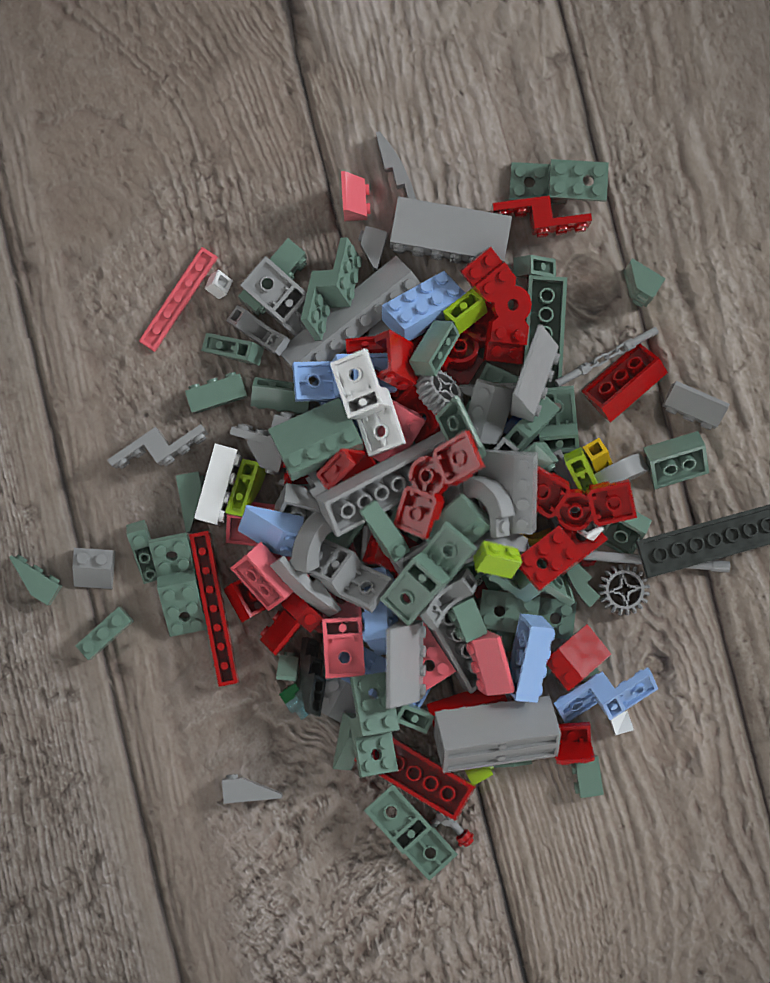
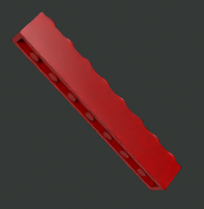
(214, 608)

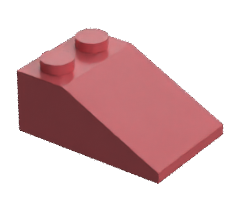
(354, 197)

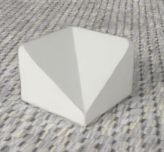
(218, 284)
(621, 723)

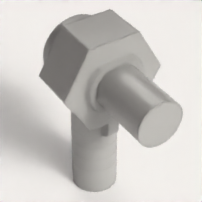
(446, 821)

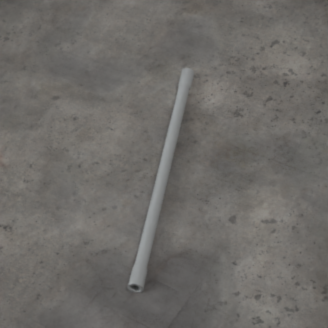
(715, 565)

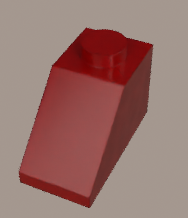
(302, 611)

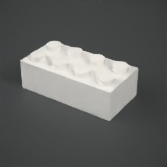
(217, 485)

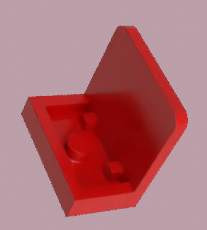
(575, 744)

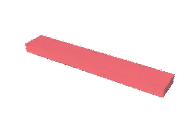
(178, 299)

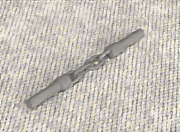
(586, 368)

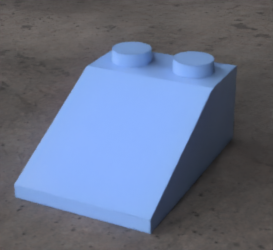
(272, 528)

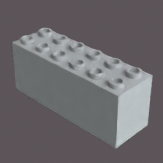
(447, 231)
(496, 734)

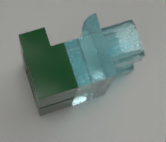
(293, 701)

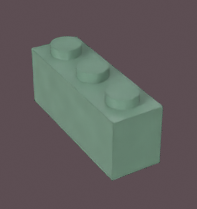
(434, 348)
(216, 393)
(276, 395)
(104, 633)

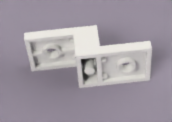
(368, 403)

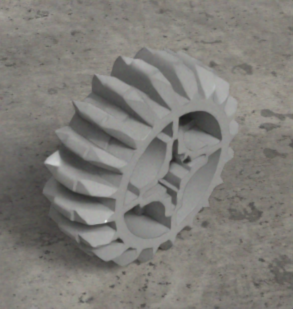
(437, 391)
(625, 598)

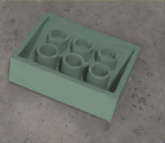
(314, 438)

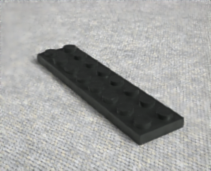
(705, 542)

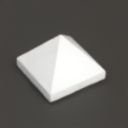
(591, 531)

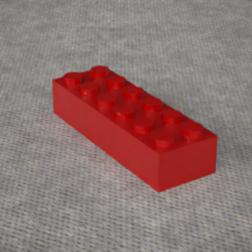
(426, 780)

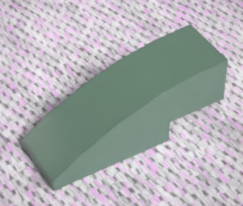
(578, 579)

